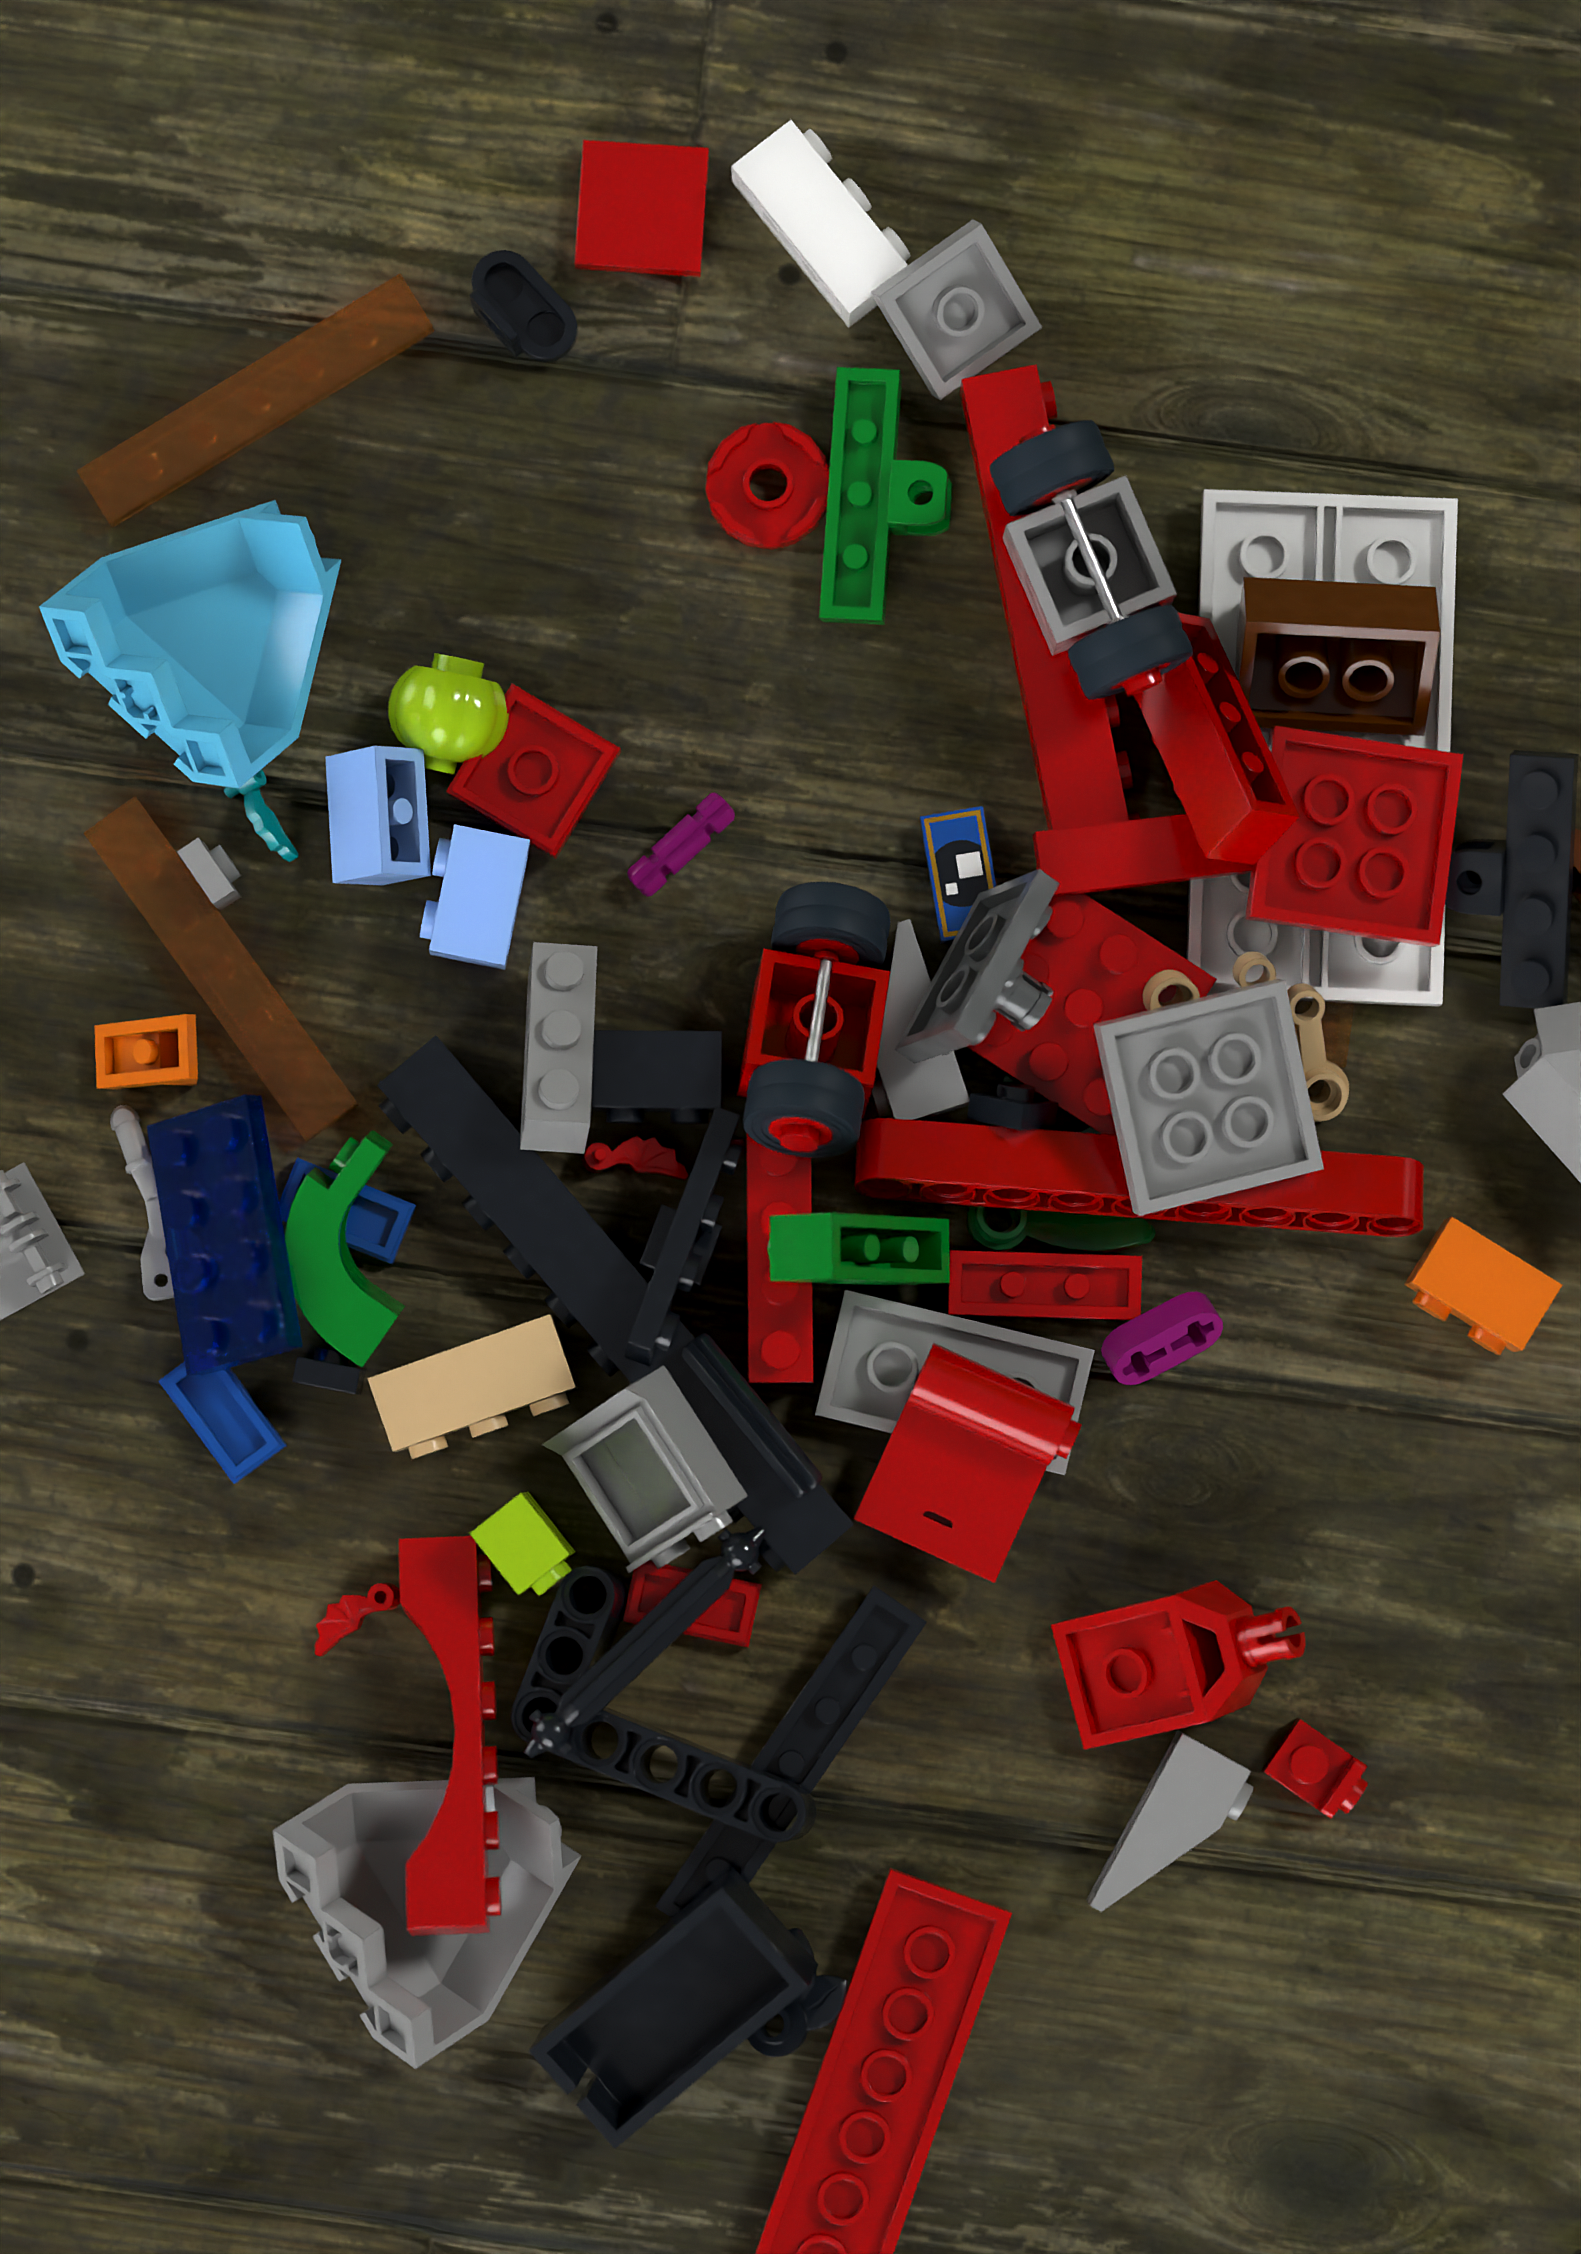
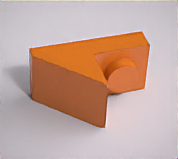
(147, 1052)

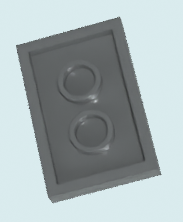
(985, 972)

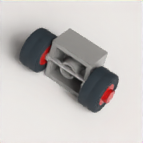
(1089, 561)

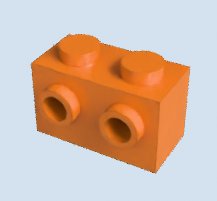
(1482, 1287)

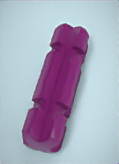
(681, 844)

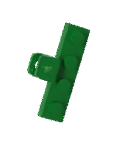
(872, 496)

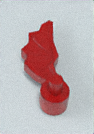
(640, 1155)
(350, 1612)

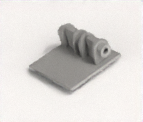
(32, 1245)

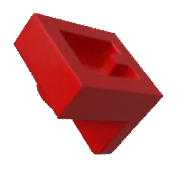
(1317, 1770)

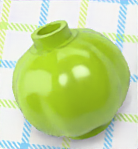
(448, 712)

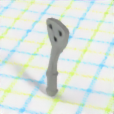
(154, 1258)

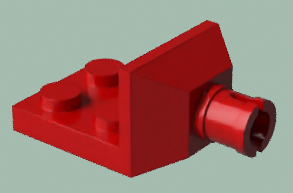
(1169, 1661)

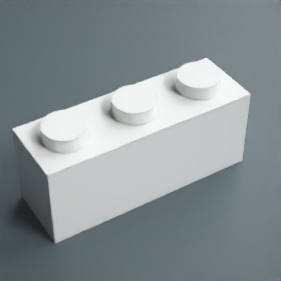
(819, 219)

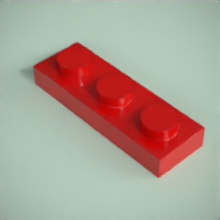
(1044, 1285)

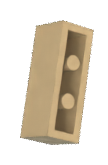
(474, 1386)

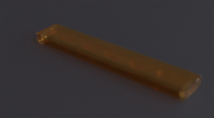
(256, 400)
(221, 969)

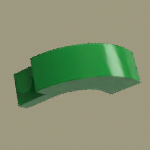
(325, 1279)

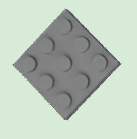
(1208, 1096)

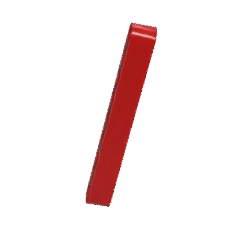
(1088, 1177)

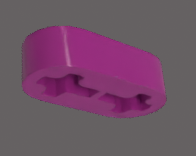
(1162, 1338)

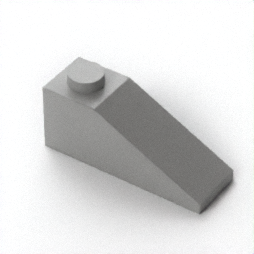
(904, 1087)
(1177, 1811)

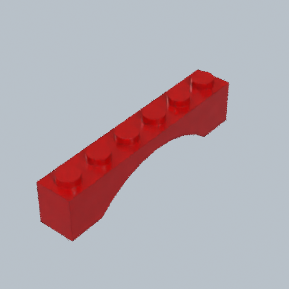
(449, 1869)

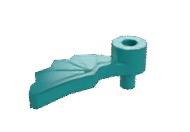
(262, 817)

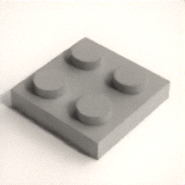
(956, 309)

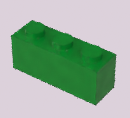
(859, 1249)

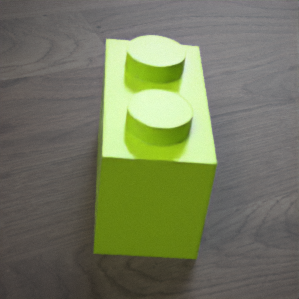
(525, 1545)

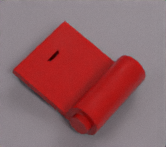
(966, 1455)

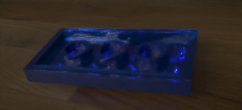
(224, 1235)

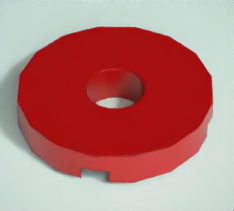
(759, 521)

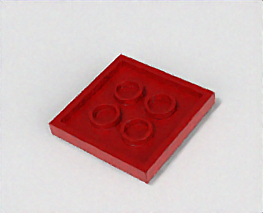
(1367, 840)
(1096, 975)

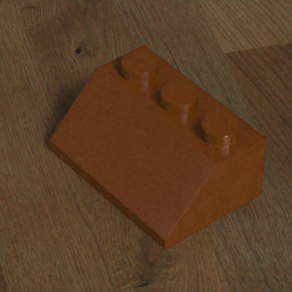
(1337, 654)

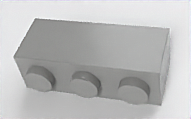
(558, 1048)

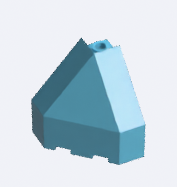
(205, 637)

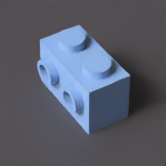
(378, 815)
(477, 896)

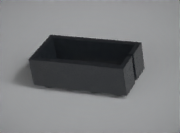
(675, 2007)

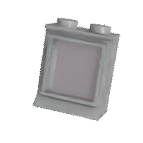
(650, 1470)

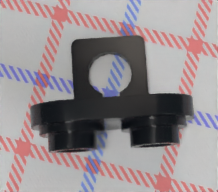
(522, 307)

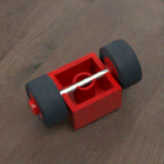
(816, 1021)

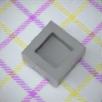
(212, 871)

